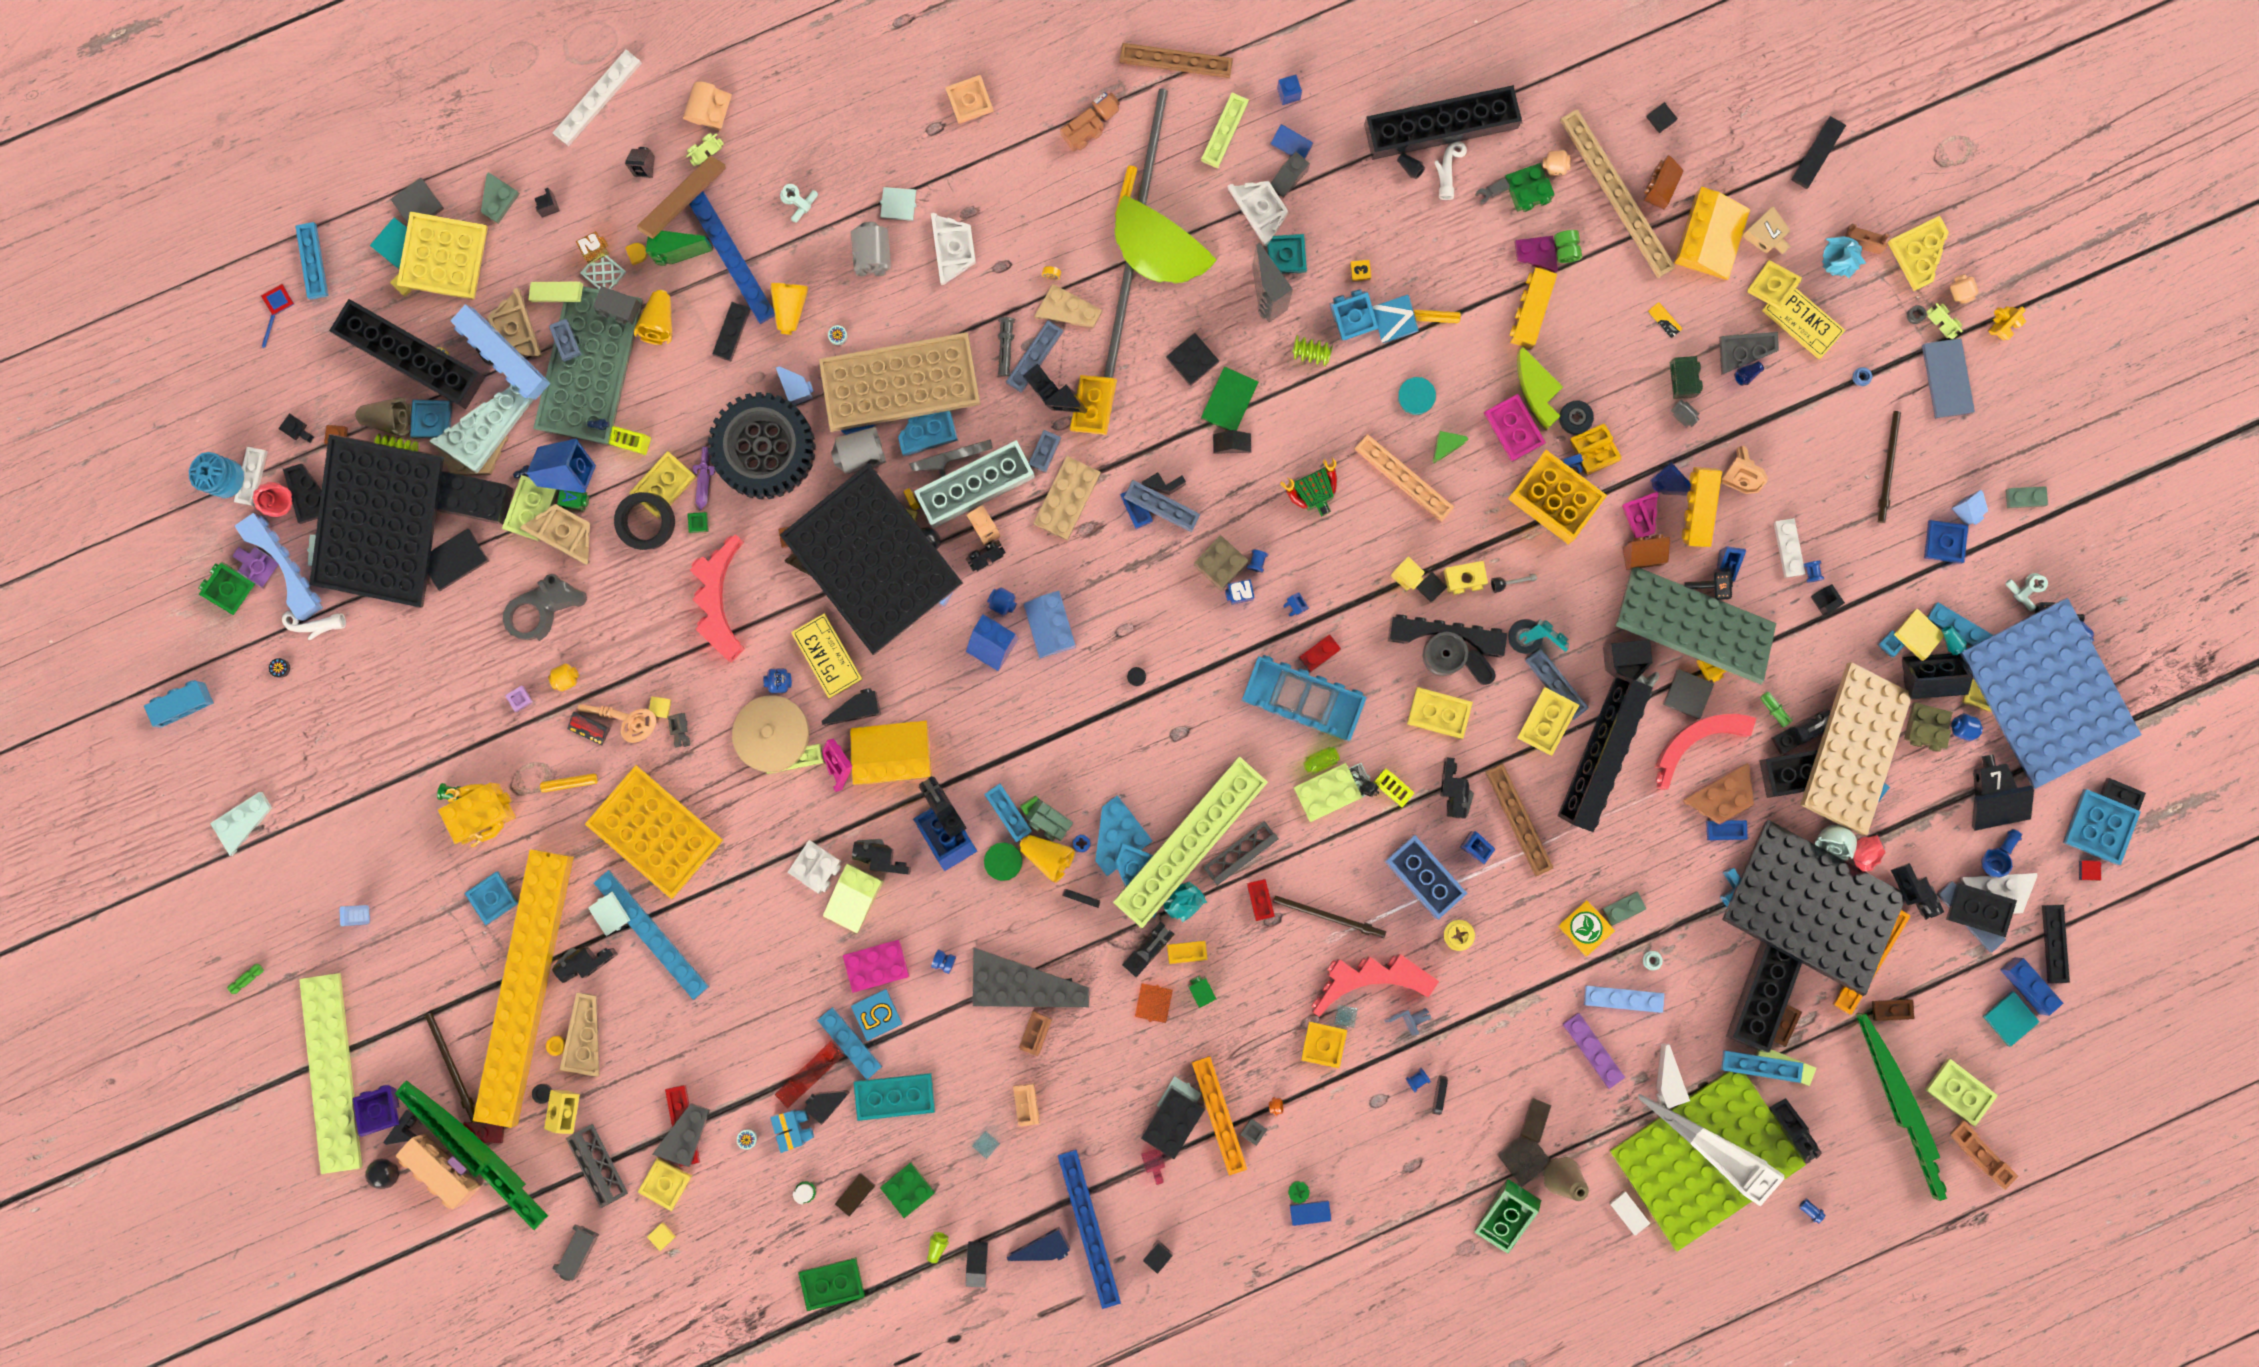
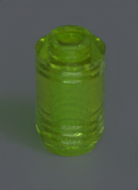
(1321, 760)

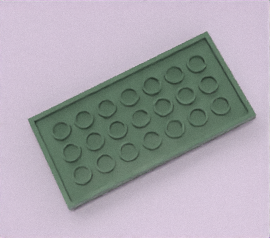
(592, 382)
(1696, 625)

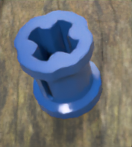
(1257, 561)
(1814, 571)
(1077, 839)
(1418, 1080)

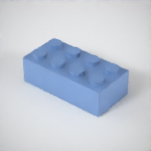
(1425, 877)

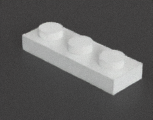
(1789, 548)

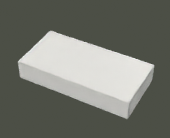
(1629, 1213)

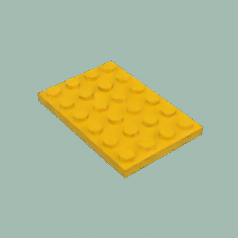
(654, 832)

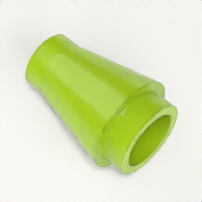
(937, 1245)

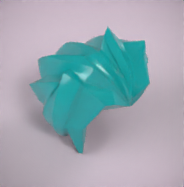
(1184, 901)

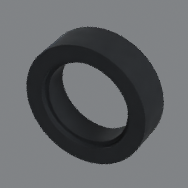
(621, 521)

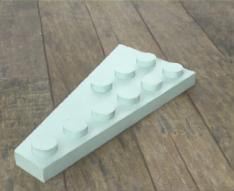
(483, 429)

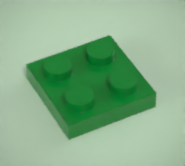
(907, 1190)

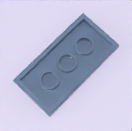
(1948, 378)

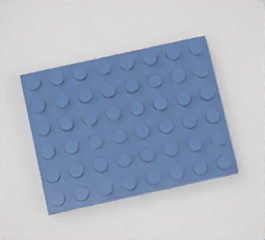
(2050, 693)

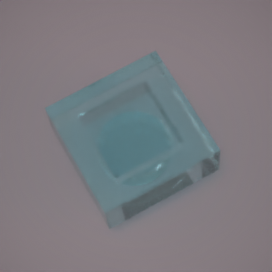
(1345, 1016)
(986, 1144)

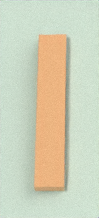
(1404, 478)

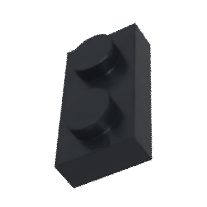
(2123, 793)

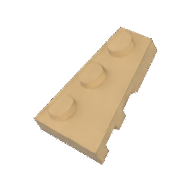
(1068, 308)

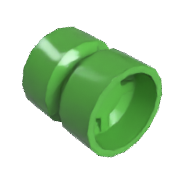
(1568, 246)

